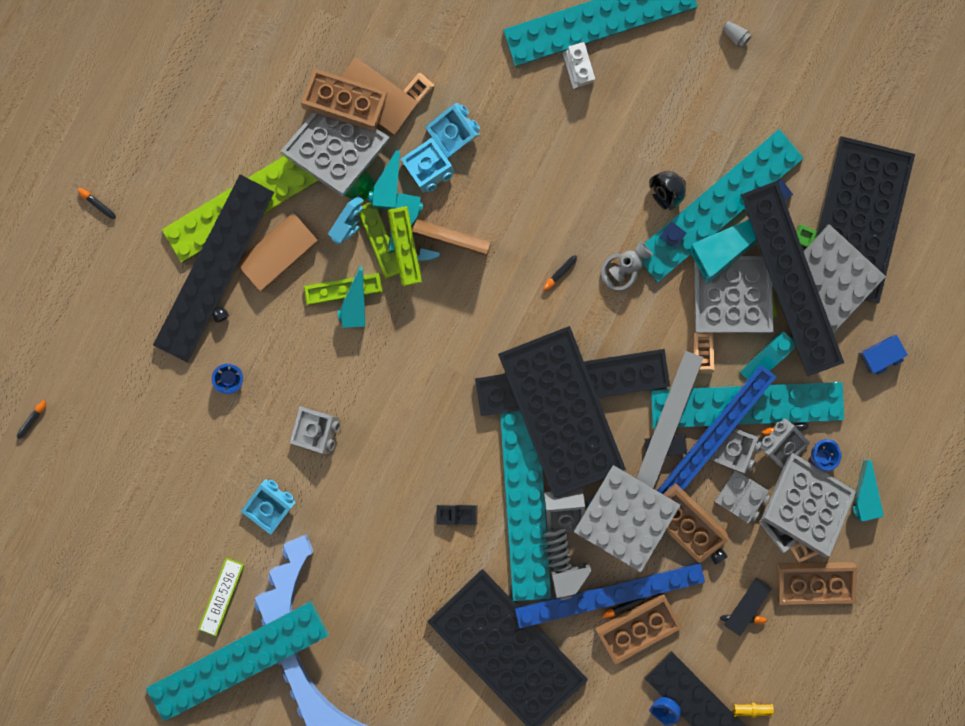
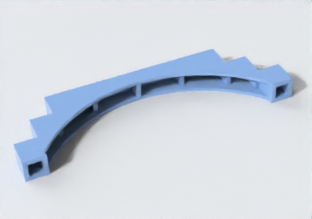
(278, 602)

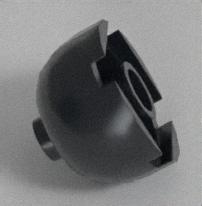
(669, 189)

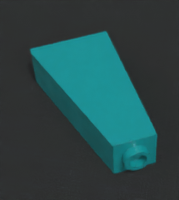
(722, 249)

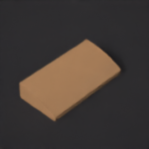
(344, 100)
(397, 105)
(451, 237)
(277, 252)
(694, 527)
(816, 583)
(638, 628)

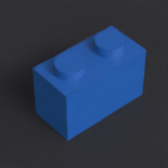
(883, 354)

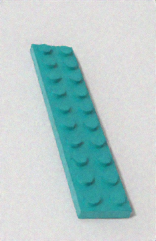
(585, 24)
(722, 202)
(790, 401)
(524, 511)
(237, 661)

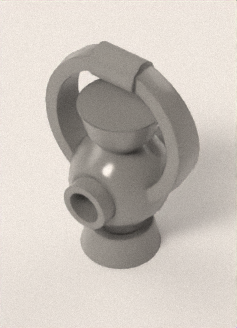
(629, 262)

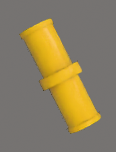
(753, 710)

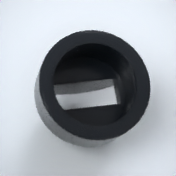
(220, 314)
(719, 557)

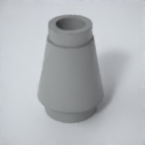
(737, 34)

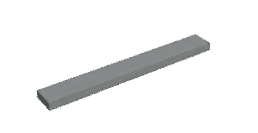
(669, 418)

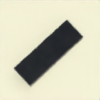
(747, 606)

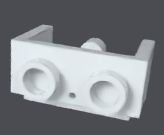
(578, 65)

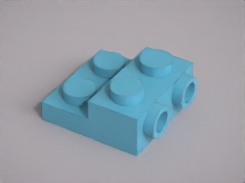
(453, 129)
(428, 166)
(347, 221)
(268, 506)

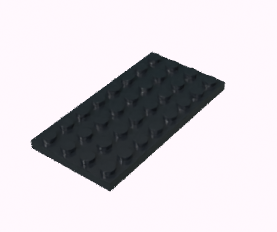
(867, 199)
(561, 411)
(513, 661)

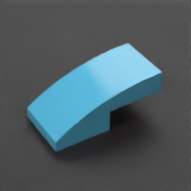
(426, 255)

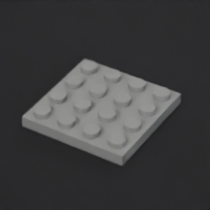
(334, 150)
(840, 274)
(736, 299)
(808, 505)
(627, 518)

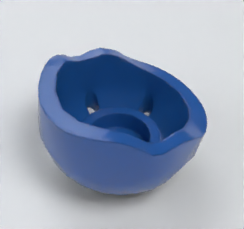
(228, 378)
(821, 457)
(666, 711)

